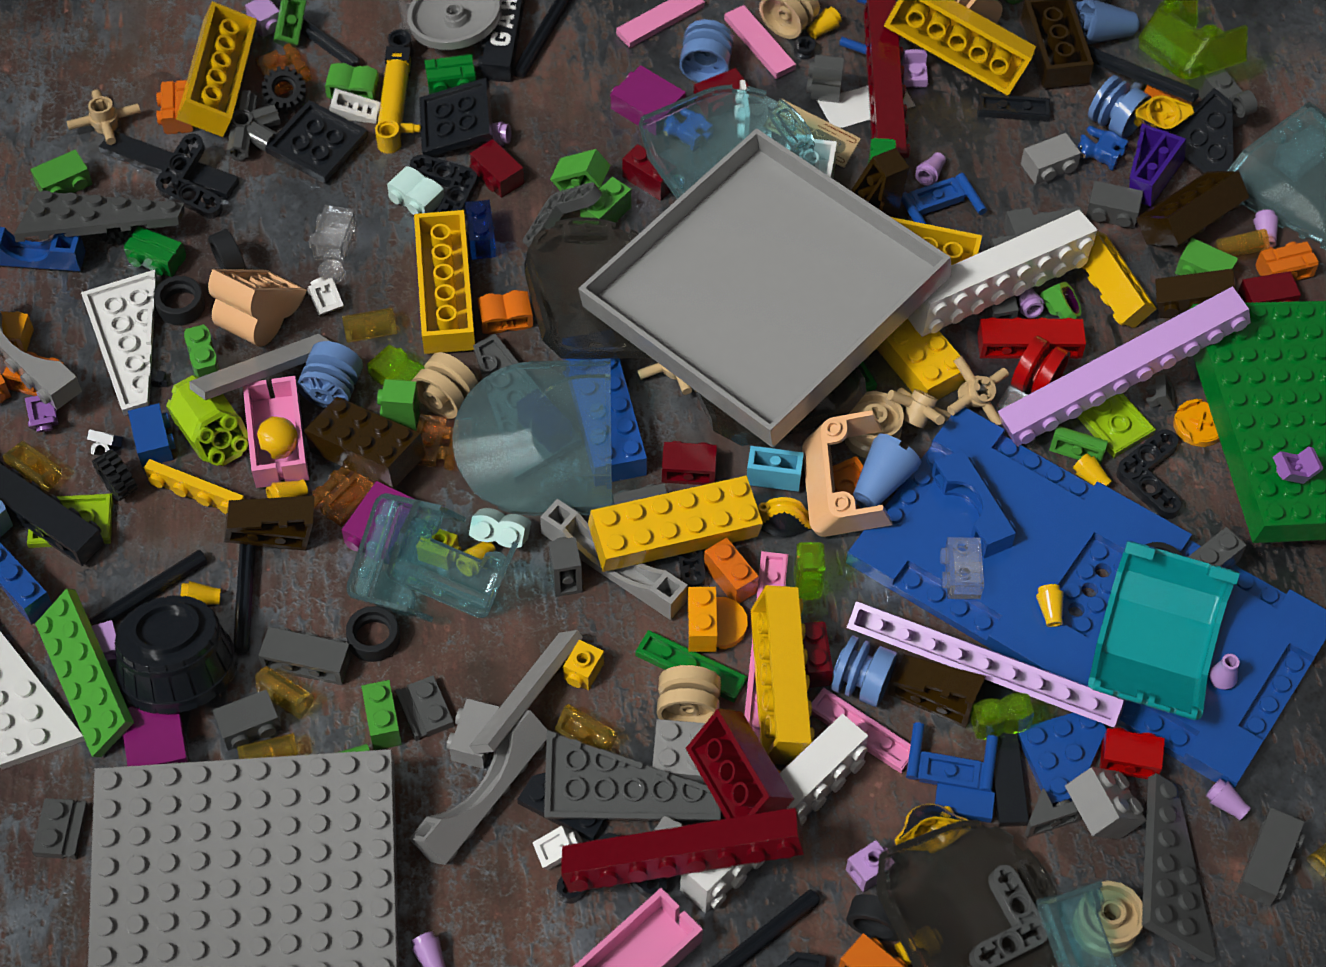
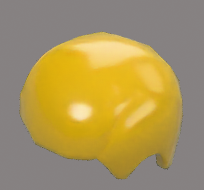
(277, 437)

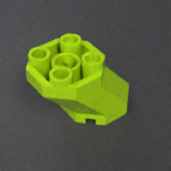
(208, 425)

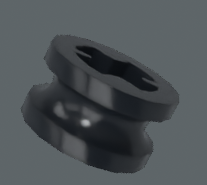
(801, 53)

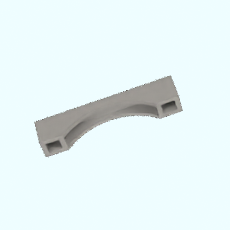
(49, 378)
(650, 585)
(444, 833)

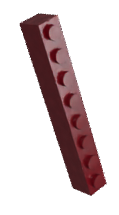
(885, 76)
(682, 850)

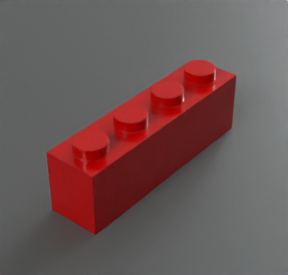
(1012, 336)

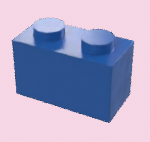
(151, 434)

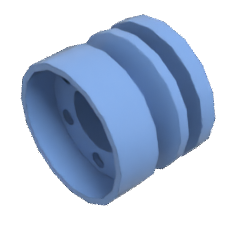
(706, 50)
(1116, 106)
(329, 373)
(864, 671)

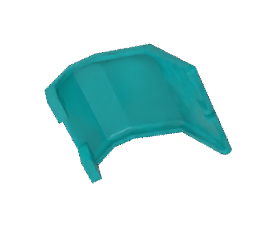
(1161, 630)

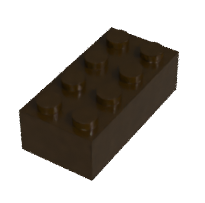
(1060, 44)
(1193, 208)
(365, 442)

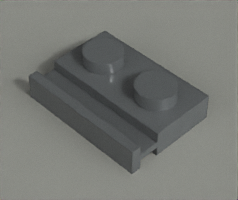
(424, 708)
(60, 828)

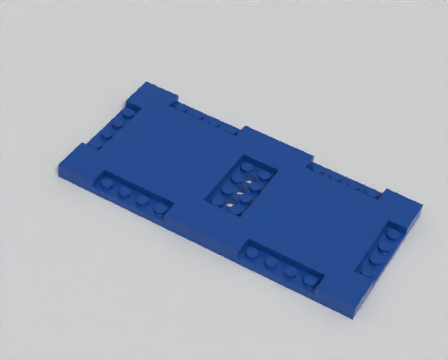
(1061, 539)

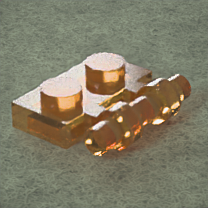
(273, 60)
(433, 431)
(346, 499)

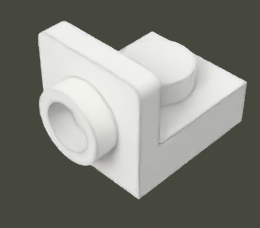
(324, 295)
(550, 846)

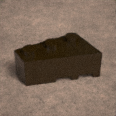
(883, 182)
(1179, 292)
(270, 522)
(937, 688)

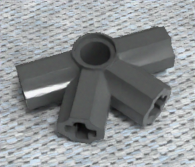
(250, 125)

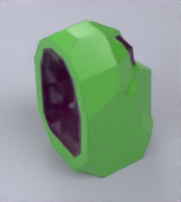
(1062, 301)

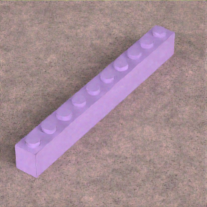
(1125, 366)
(979, 660)

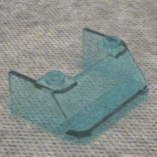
(446, 571)
(369, 576)
(1075, 926)

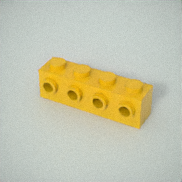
(1117, 283)

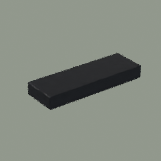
(1014, 107)

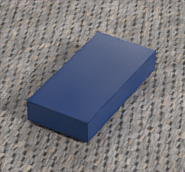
(966, 802)

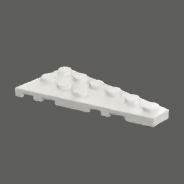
(124, 329)
(29, 716)

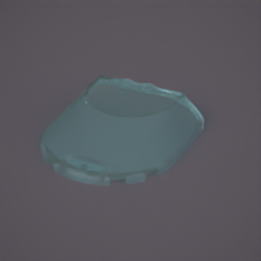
(703, 128)
(538, 436)

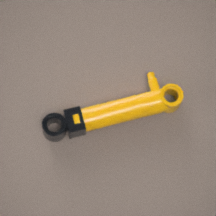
(397, 70)

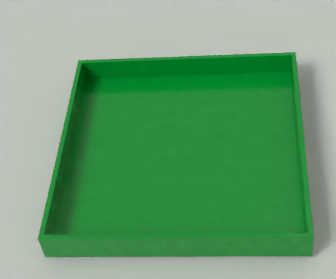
(1269, 399)

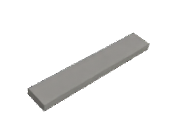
(254, 368)
(525, 692)

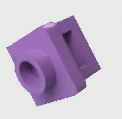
(40, 415)
(1298, 467)

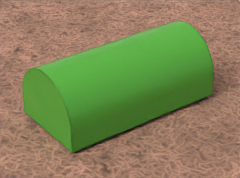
(289, 22)
(1077, 444)

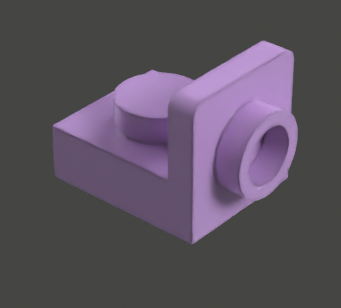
(915, 68)

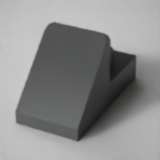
(1048, 818)

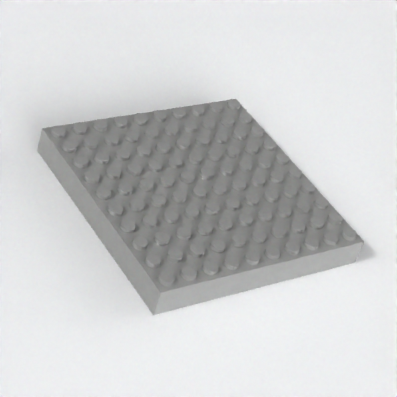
(765, 285)
(246, 863)

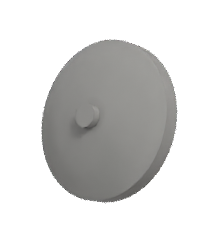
(452, 22)

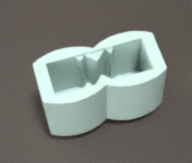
(415, 191)
(493, 525)

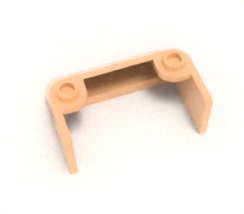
(831, 511)

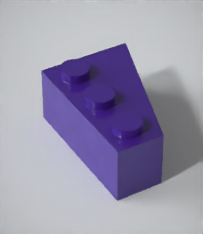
(1155, 161)

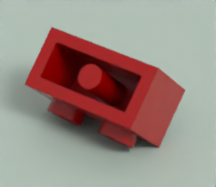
(1132, 753)

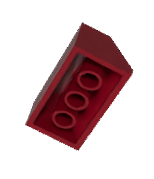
(737, 766)

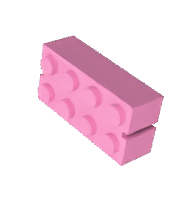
(259, 408)
(648, 937)

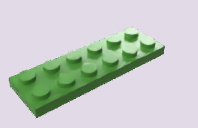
(84, 673)

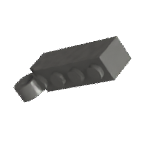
(1243, 101)

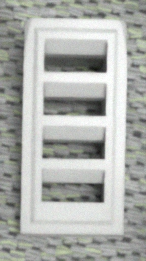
(348, 99)

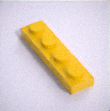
(190, 486)

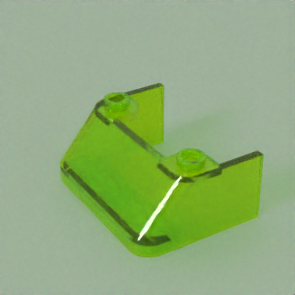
(1190, 51)

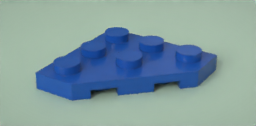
(1061, 751)

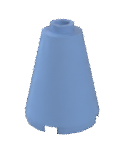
(1105, 22)
(884, 470)

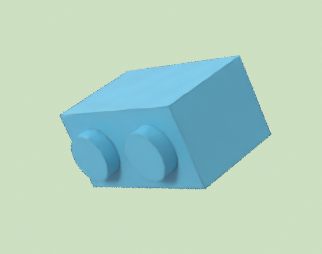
(774, 468)

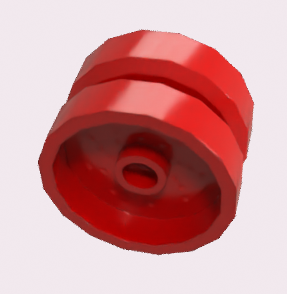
(1039, 366)

